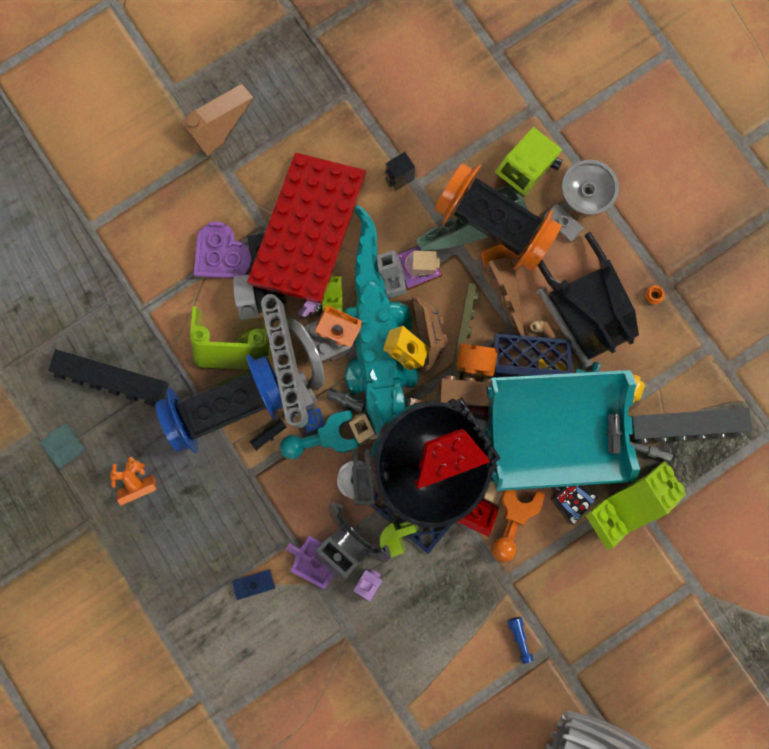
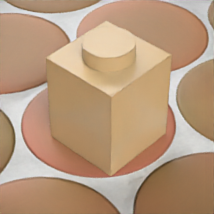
(425, 262)

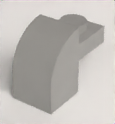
(393, 273)
(245, 298)

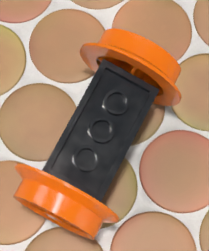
(497, 217)

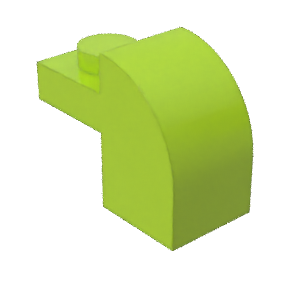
(334, 294)
(393, 535)

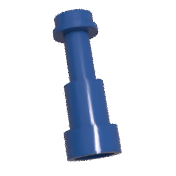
(516, 625)

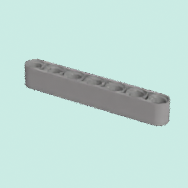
(278, 354)

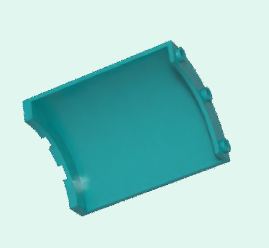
(556, 429)

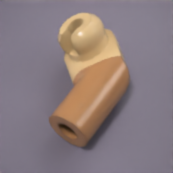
(542, 327)

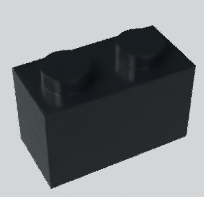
(399, 171)

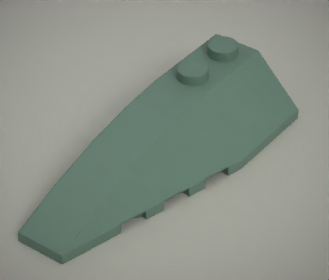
(459, 232)

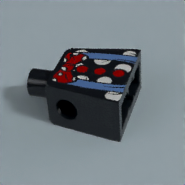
(572, 501)

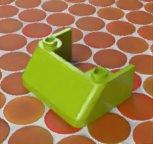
(224, 354)

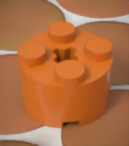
(476, 359)

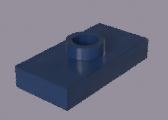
(253, 584)

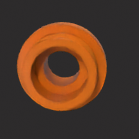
(660, 294)

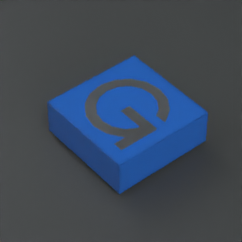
(315, 420)

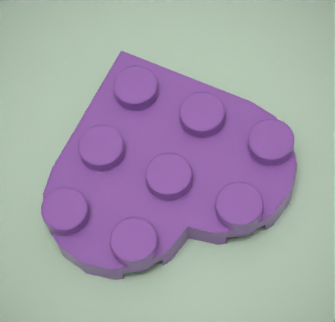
(220, 254)

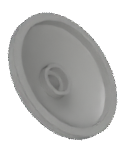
(592, 176)

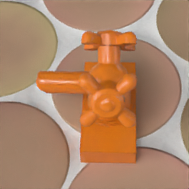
(134, 487)

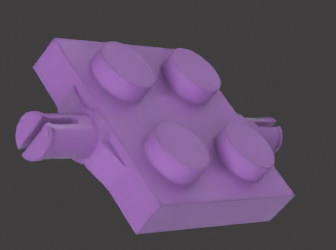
(307, 565)

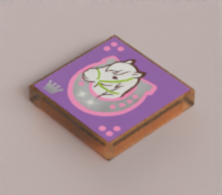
(415, 280)

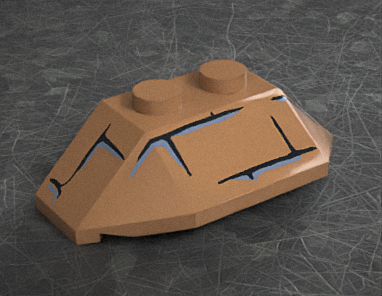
(429, 330)

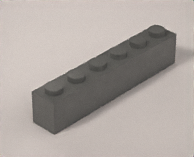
(691, 424)

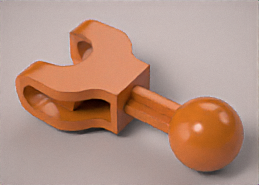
(516, 513)

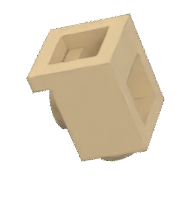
(357, 427)

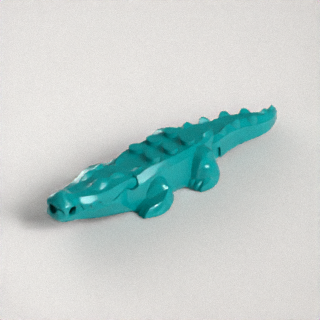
(373, 368)

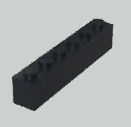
(107, 376)

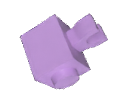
(368, 584)

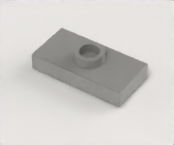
(570, 227)

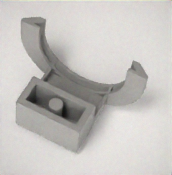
(317, 349)

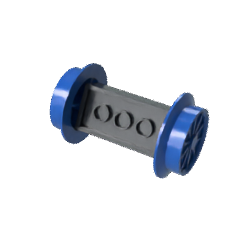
(219, 404)

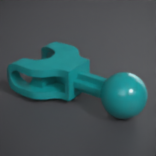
(329, 437)

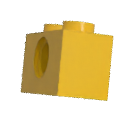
(406, 348)

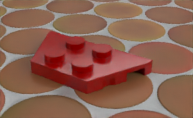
(448, 457)

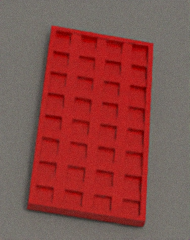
(307, 228)

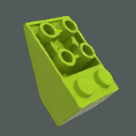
(528, 161)

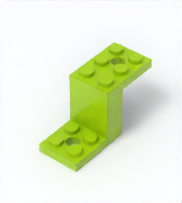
(636, 505)

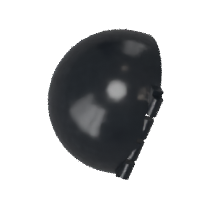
(397, 459)

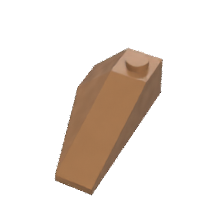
(216, 119)
(505, 285)

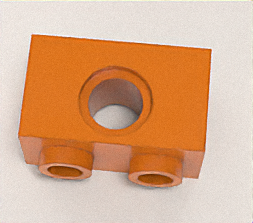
(332, 317)

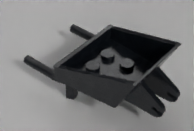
(595, 306)

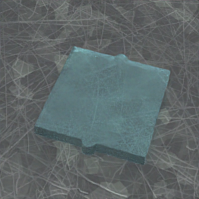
(62, 446)

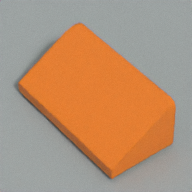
(496, 252)

